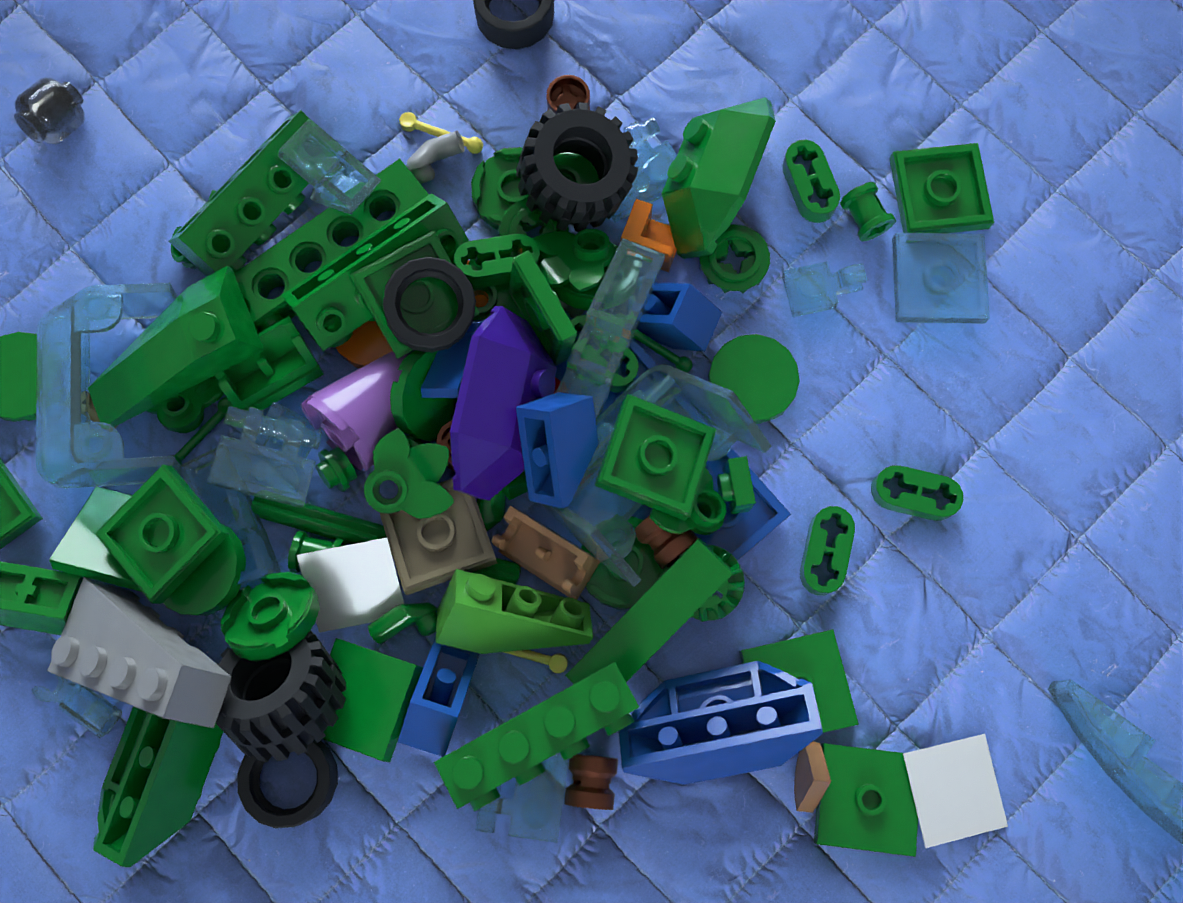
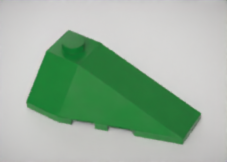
(185, 345)

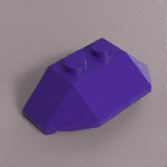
(501, 372)

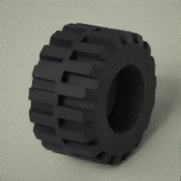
(591, 137)
(281, 700)

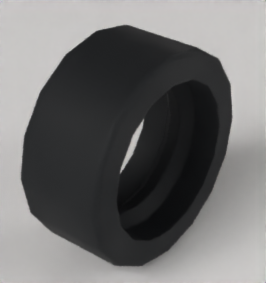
(518, 33)
(437, 269)
(265, 813)

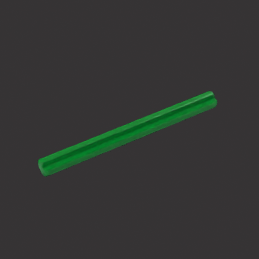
(352, 529)

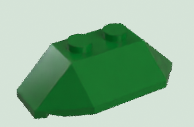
(714, 173)
(152, 784)

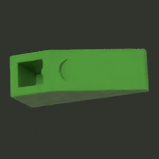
(506, 617)

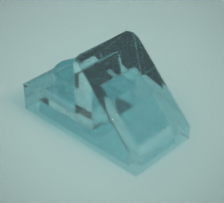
(334, 173)

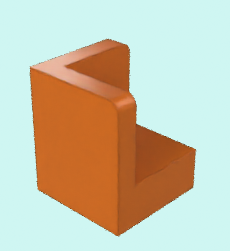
(650, 233)

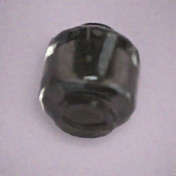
(49, 111)

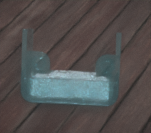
(69, 446)
(601, 517)

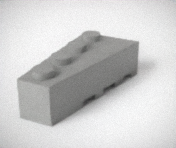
(136, 658)

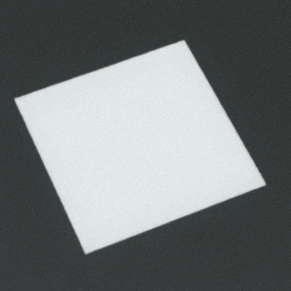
(352, 583)
(955, 790)

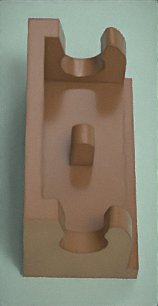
(545, 553)

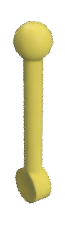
(409, 123)
(556, 662)

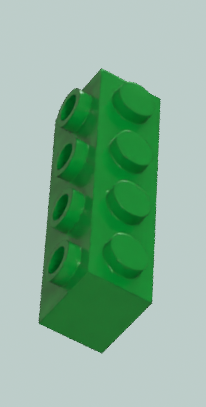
(244, 206)
(329, 300)
(536, 735)

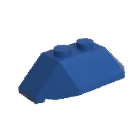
(720, 724)

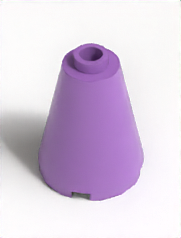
(357, 409)

